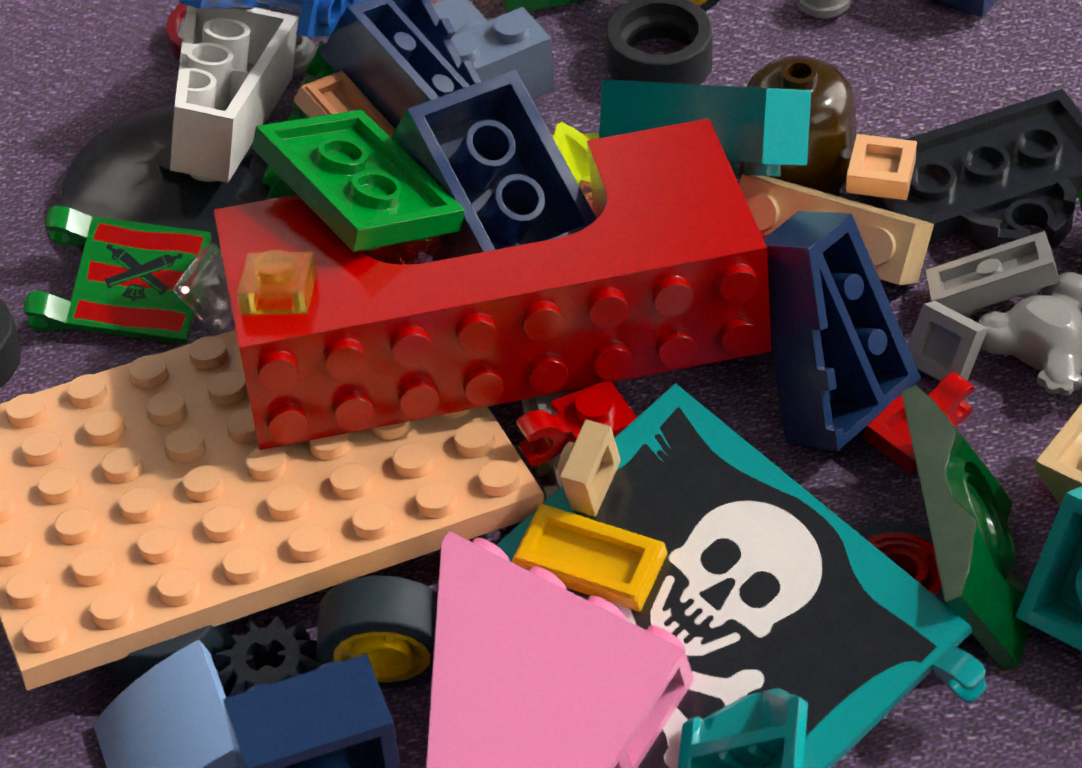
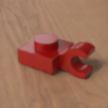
(890, 429)
(551, 432)

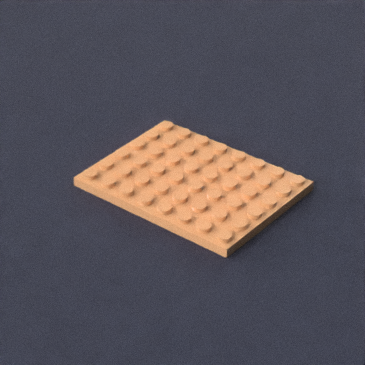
(155, 514)

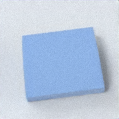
(169, 717)

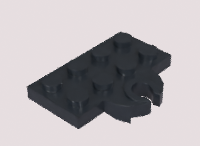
(999, 173)

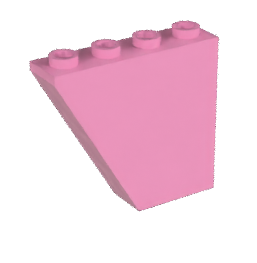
(541, 672)

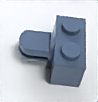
(501, 44)

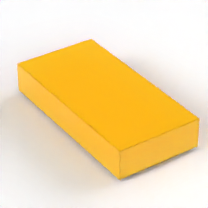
(592, 556)

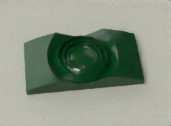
(968, 531)

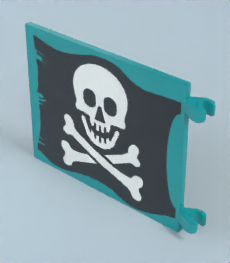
(768, 586)

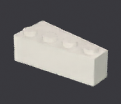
(227, 85)

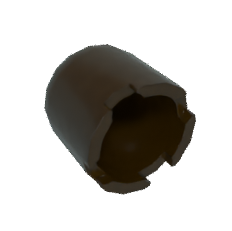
(830, 125)

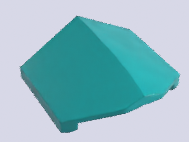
(748, 733)

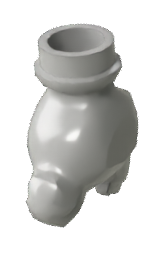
(1043, 334)

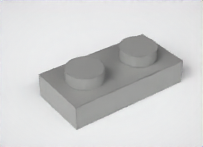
(994, 275)

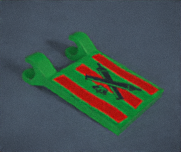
(121, 278)

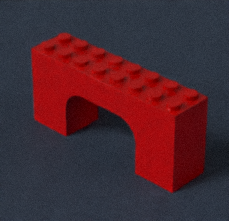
(646, 289)

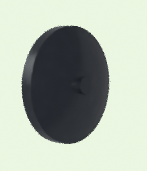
(129, 178)

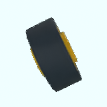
(387, 621)

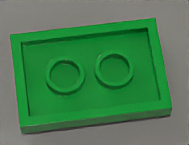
(358, 180)

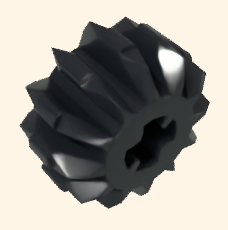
(264, 656)

